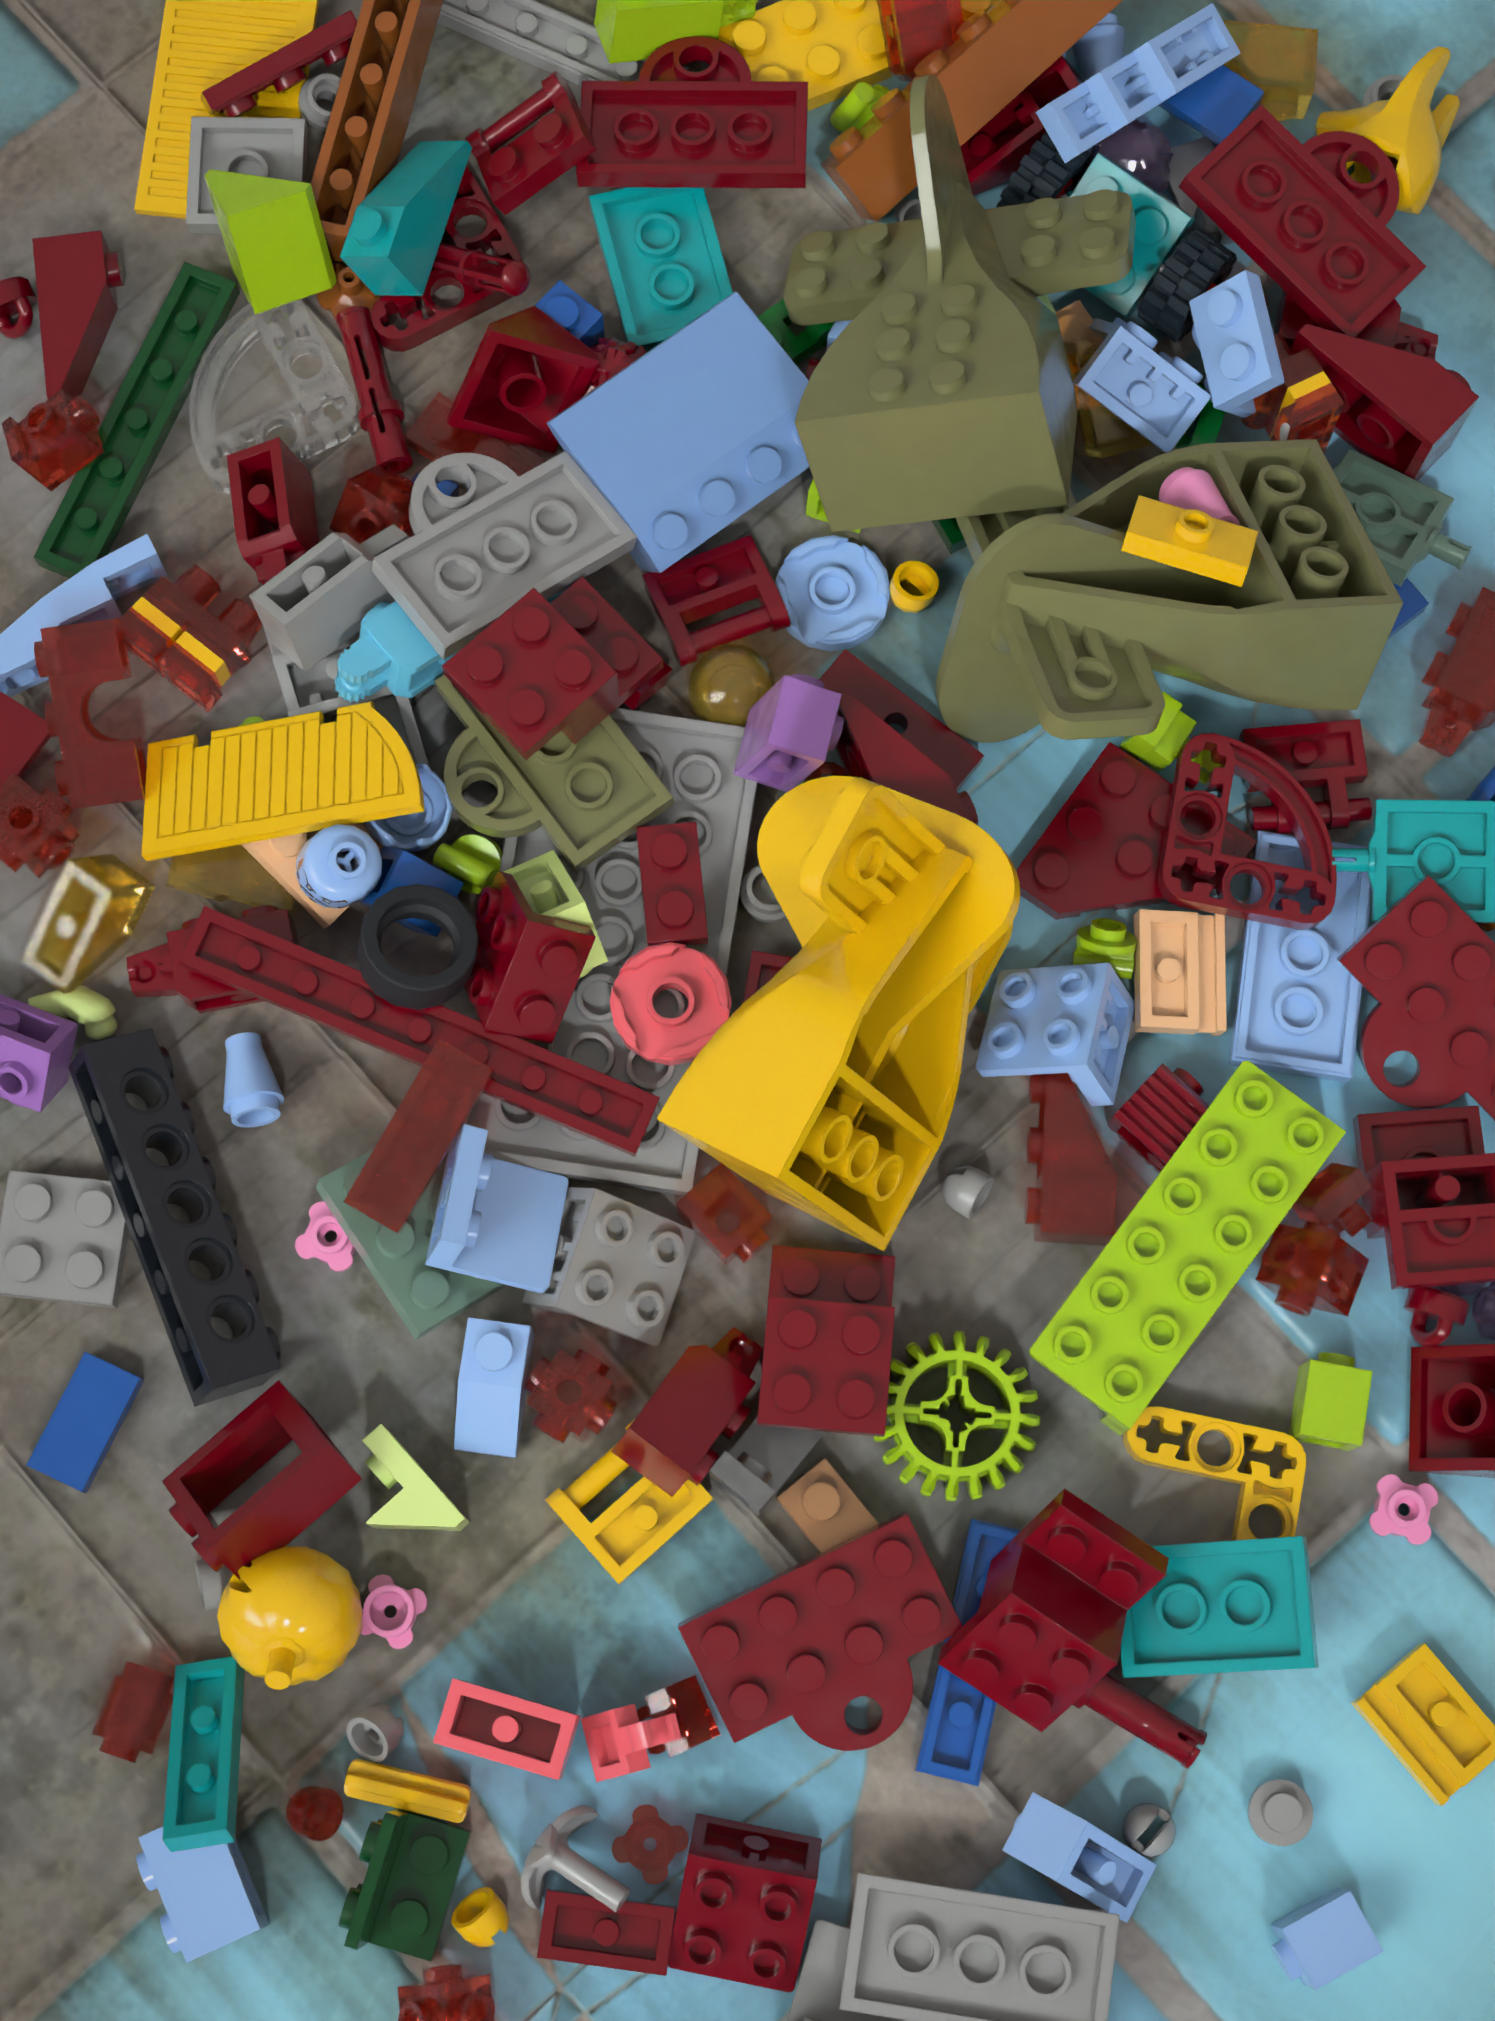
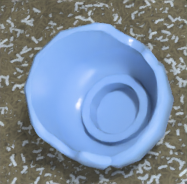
(420, 829)

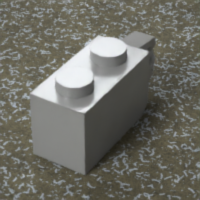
(324, 596)

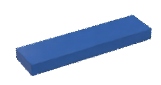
(957, 1713)

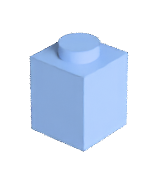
(1324, 1939)

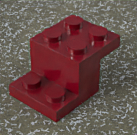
(552, 667)
(1429, 1194)
(827, 1341)
(1053, 1610)

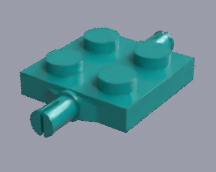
(1433, 838)

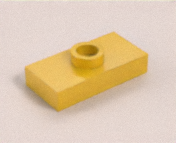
(1190, 540)

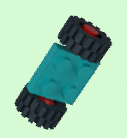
(1160, 226)

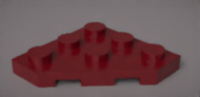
(1110, 842)

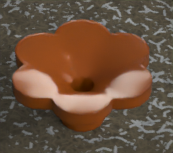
(346, 292)

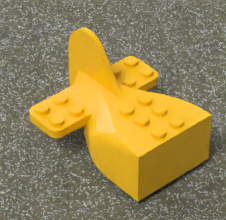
(854, 1051)

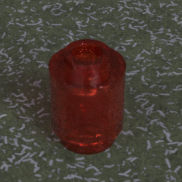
(134, 1712)

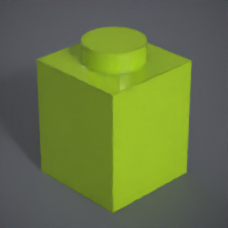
(1330, 1402)

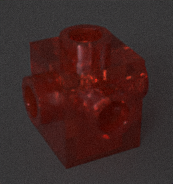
(373, 504)
(34, 828)
(1311, 1269)
(575, 1419)
(447, 1996)

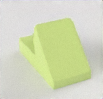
(420, 1502)

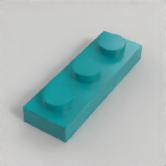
(204, 1754)

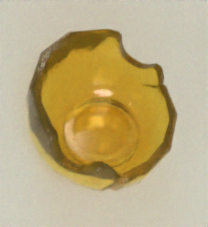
(729, 683)

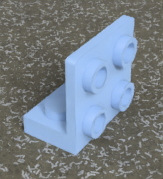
(1141, 388)
(1059, 1023)
(496, 1217)

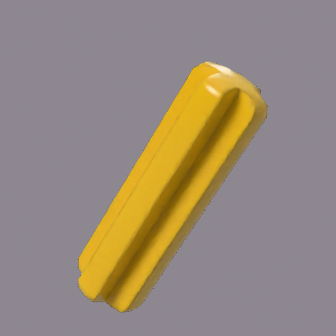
(407, 1790)

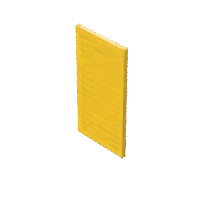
(196, 50)

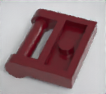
(539, 153)
(711, 585)

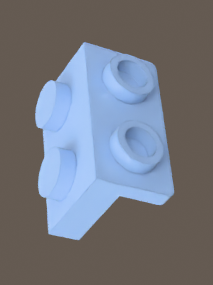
(1236, 343)

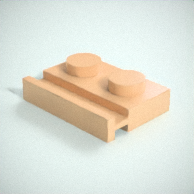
(1179, 972)

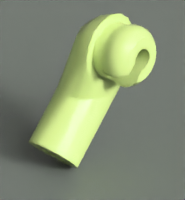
(82, 1006)

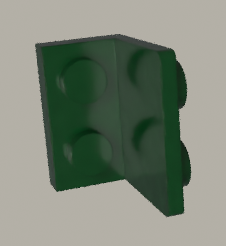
(406, 1884)

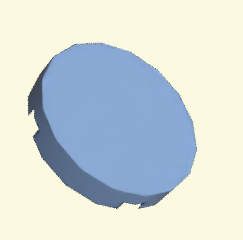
(833, 593)

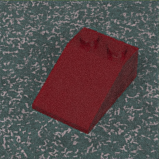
(1396, 402)
(885, 757)

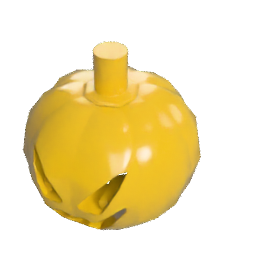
(290, 1616)

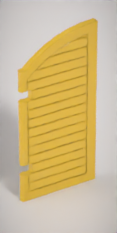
(276, 781)

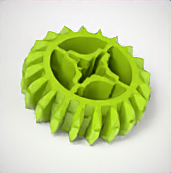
(985, 1416)

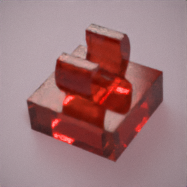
(1332, 1199)
(691, 1711)

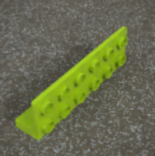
(1185, 1245)

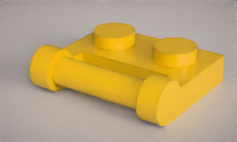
(634, 1523)

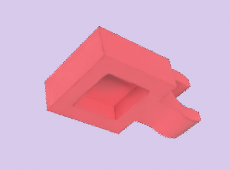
(620, 1741)

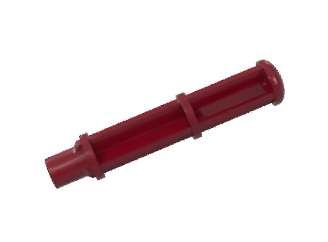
(473, 269)

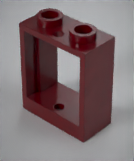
(282, 1505)

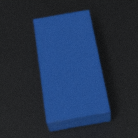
(85, 1422)

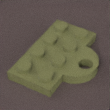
(578, 793)

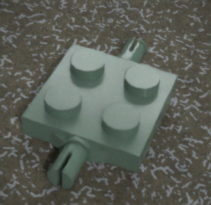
(1398, 515)

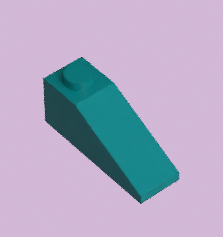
(405, 218)

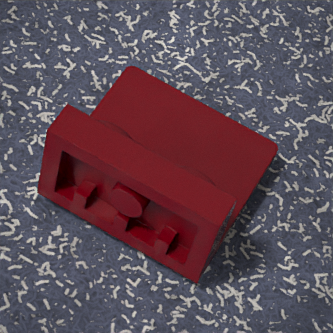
(745, 1903)

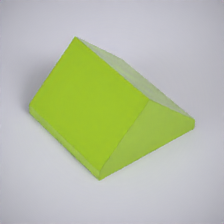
(271, 237)

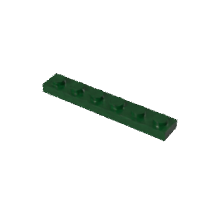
(138, 421)

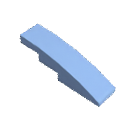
(1138, 83)
(80, 599)

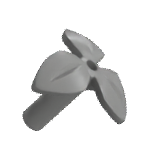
(553, 1853)

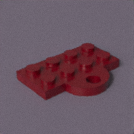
(695, 125)
(1308, 218)
(1433, 997)
(826, 1637)

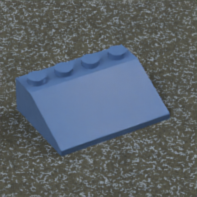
(691, 432)

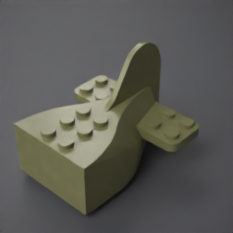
(952, 371)
(1071, 626)

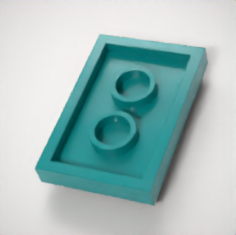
(659, 258)
(1224, 1611)

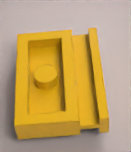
(1429, 1723)

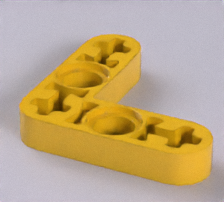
(1255, 1486)

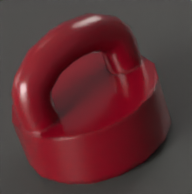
(16, 298)
(1436, 1305)

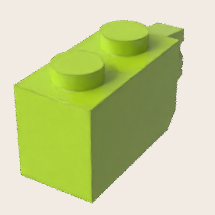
(638, 27)

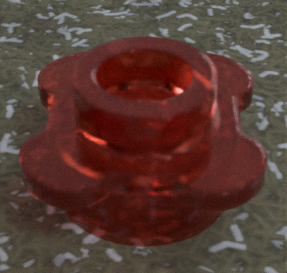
(649, 1825)

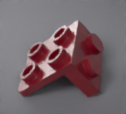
(524, 963)

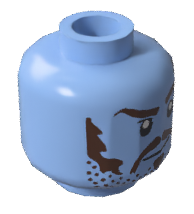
(320, 861)

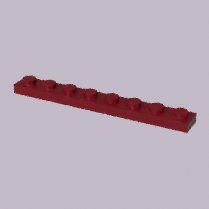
(345, 1003)

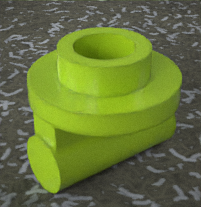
(857, 106)
(471, 860)
(1106, 943)

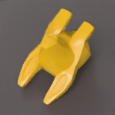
(1404, 130)

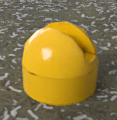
(919, 586)
(480, 1917)

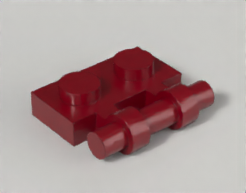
(1316, 756)

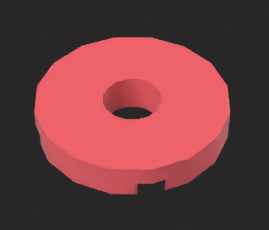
(662, 968)

